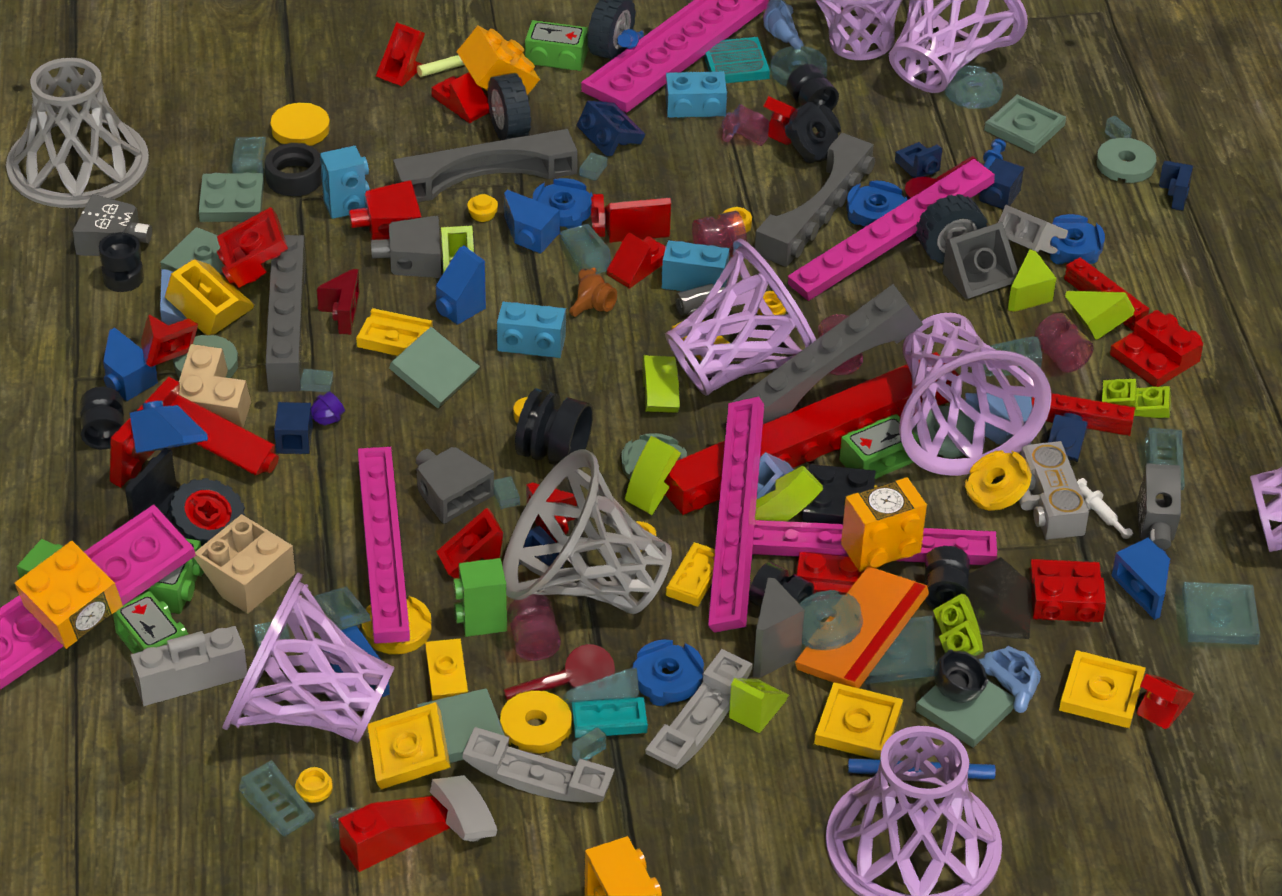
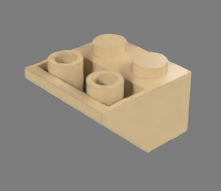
(246, 563)

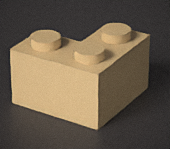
(206, 384)

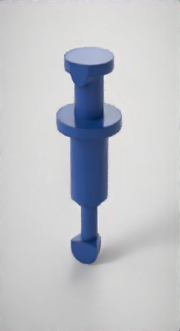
(629, 38)
(989, 156)

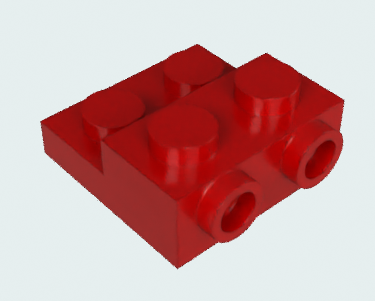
(249, 245)
(1158, 348)
(1067, 590)

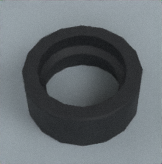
(293, 183)

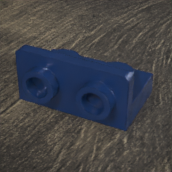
(608, 126)

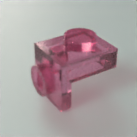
(746, 123)

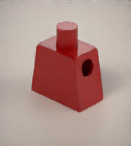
(386, 206)

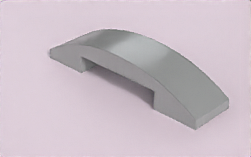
(701, 714)
(535, 773)

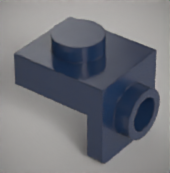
(919, 160)
(1071, 432)

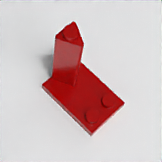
(224, 439)

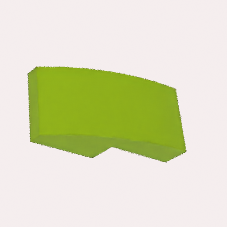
(661, 384)
(1148, 401)
(647, 480)
(791, 496)
(959, 626)

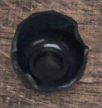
(960, 676)

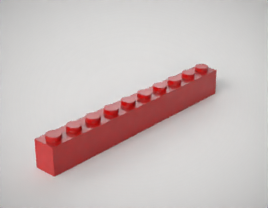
(798, 435)

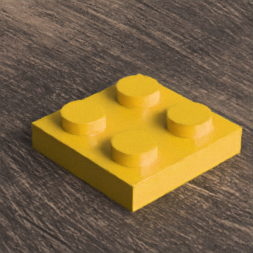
(1102, 689)
(858, 720)
(408, 745)

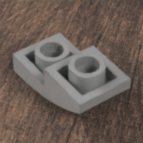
(466, 808)

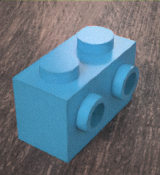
(696, 94)
(343, 180)
(692, 265)
(529, 327)

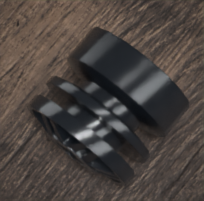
(552, 426)

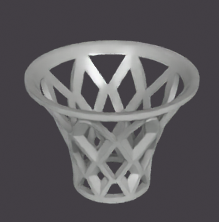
(69, 123)
(627, 541)

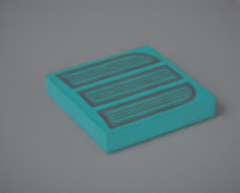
(739, 59)

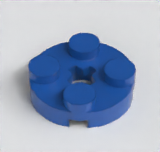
(566, 190)
(862, 201)
(1087, 242)
(663, 687)

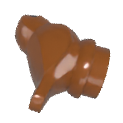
(593, 293)

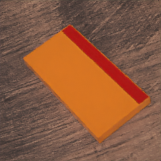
(886, 608)

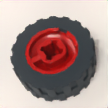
(200, 498)

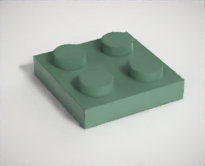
(230, 196)

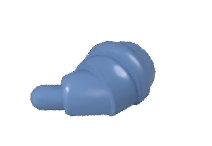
(780, 23)
(1015, 673)

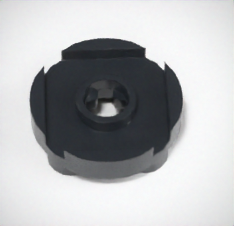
(800, 131)

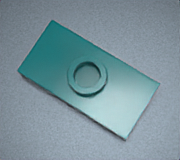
(610, 716)

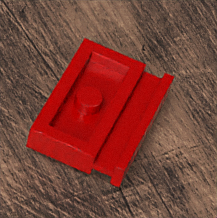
(828, 571)

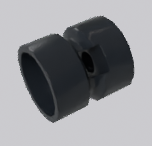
(810, 85)
(121, 262)
(100, 416)
(946, 574)
(795, 585)

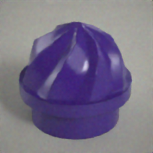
(327, 409)

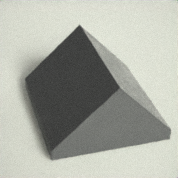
(980, 261)
(777, 630)

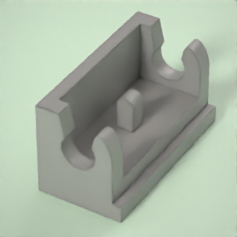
(1030, 230)

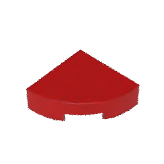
(598, 214)

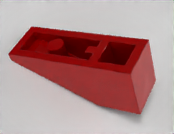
(389, 828)

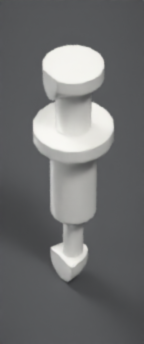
(1094, 501)

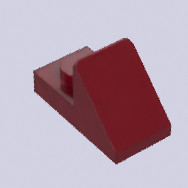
(341, 298)

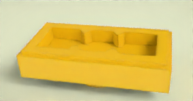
(693, 575)
(446, 668)

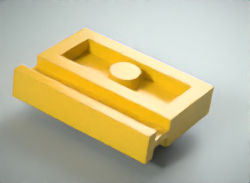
(390, 331)

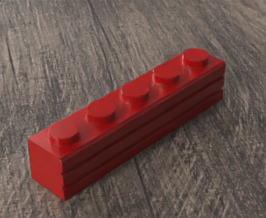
(1088, 278)
(1098, 414)

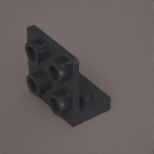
(153, 485)

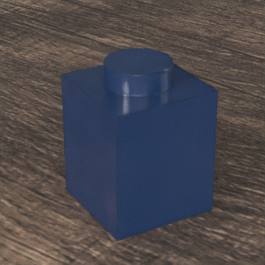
(1005, 186)
(293, 428)

